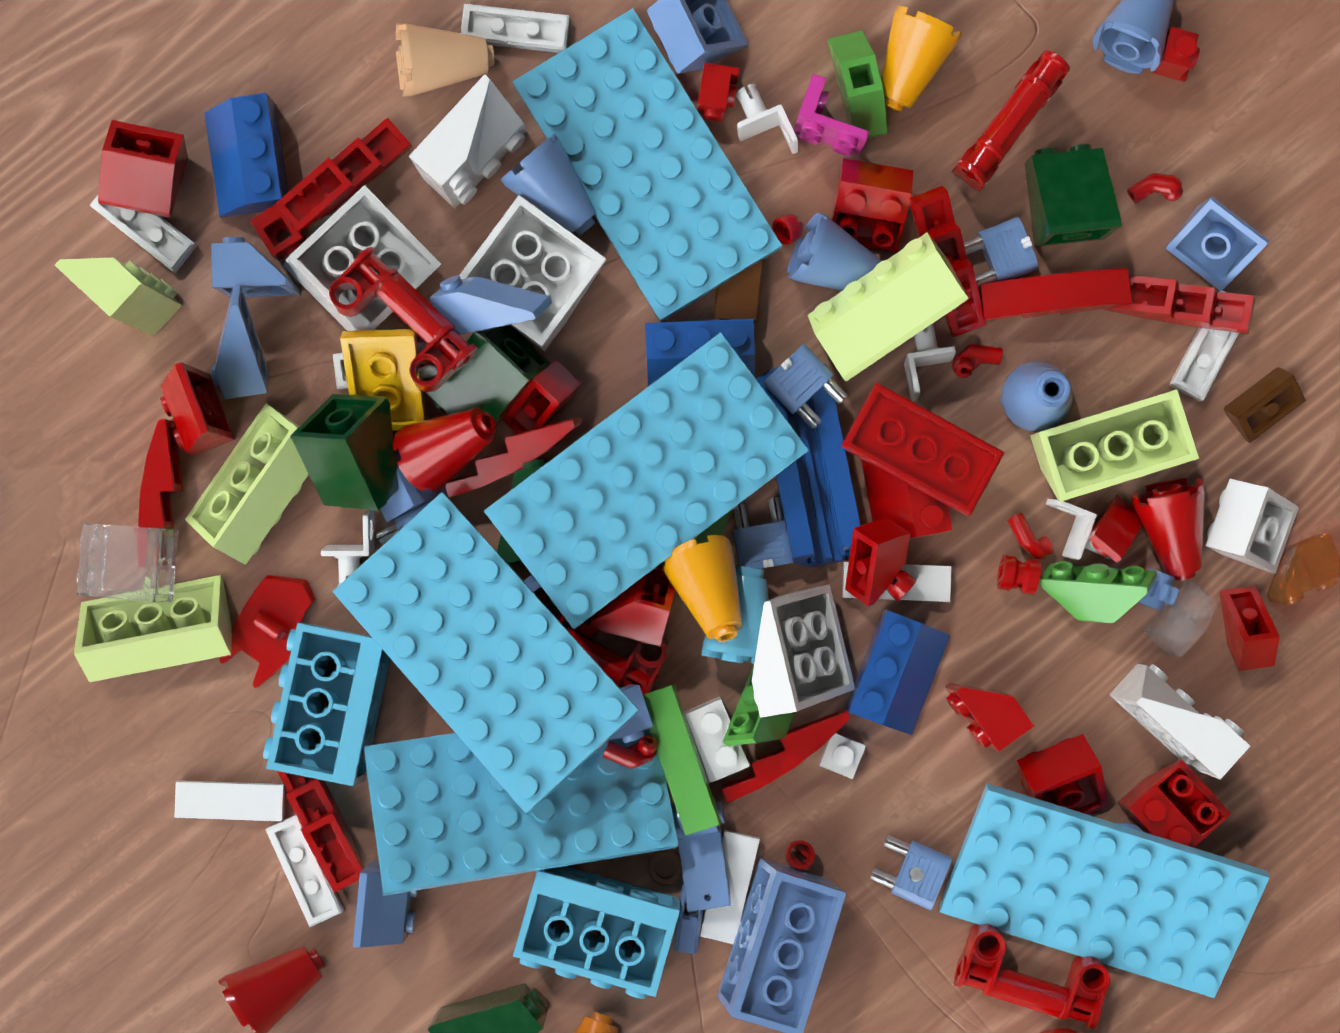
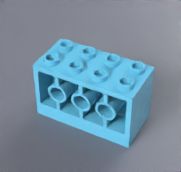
(353, 708)
(601, 904)

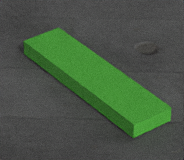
(681, 761)

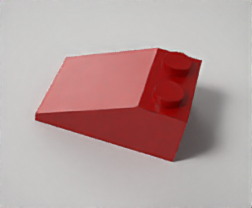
(195, 409)

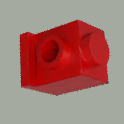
(1179, 54)
(716, 91)
(270, 225)

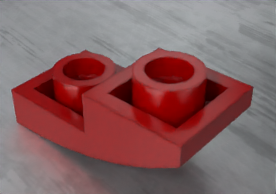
(1116, 529)

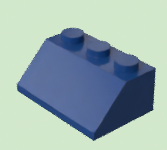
(246, 154)
(674, 341)
(897, 672)

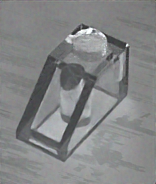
(1181, 625)

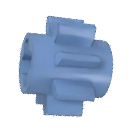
(1160, 592)

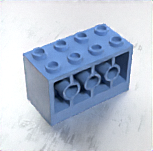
(780, 947)

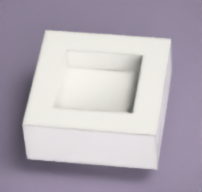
(842, 755)

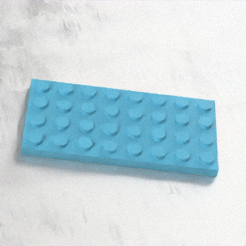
(648, 165)
(646, 480)
(485, 652)
(453, 823)
(1102, 890)

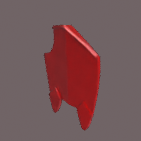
(267, 621)

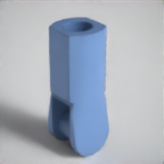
(687, 928)

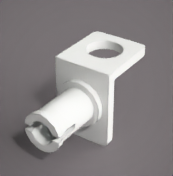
(762, 119)
(927, 354)
(1080, 531)
(350, 555)

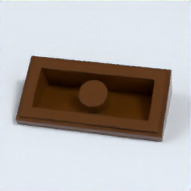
(739, 295)
(1265, 403)

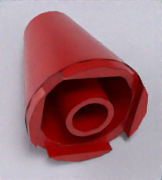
(442, 446)
(1174, 524)
(271, 988)

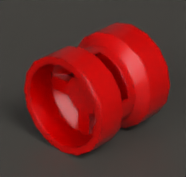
(1016, 574)

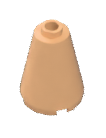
(438, 58)

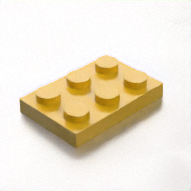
(379, 366)

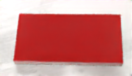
(922, 449)

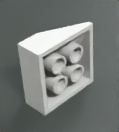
(469, 143)
(335, 245)
(541, 257)
(800, 653)
(1198, 739)

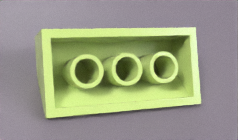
(124, 291)
(887, 306)
(1115, 446)
(251, 487)
(144, 636)

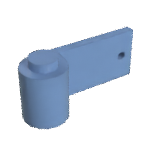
(703, 865)

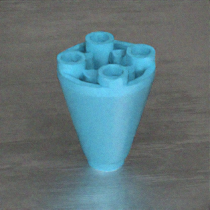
(752, 595)

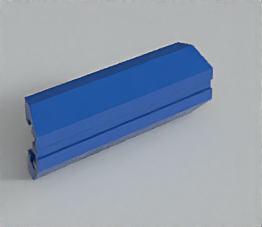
(817, 486)

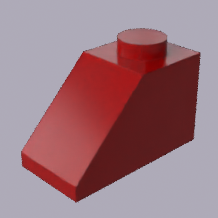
(542, 398)
(875, 559)
(1249, 628)

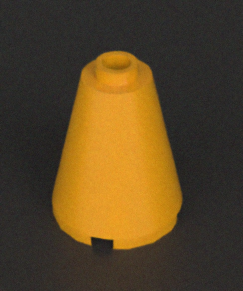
(914, 56)
(708, 585)

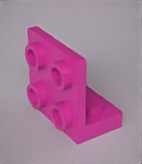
(817, 128)

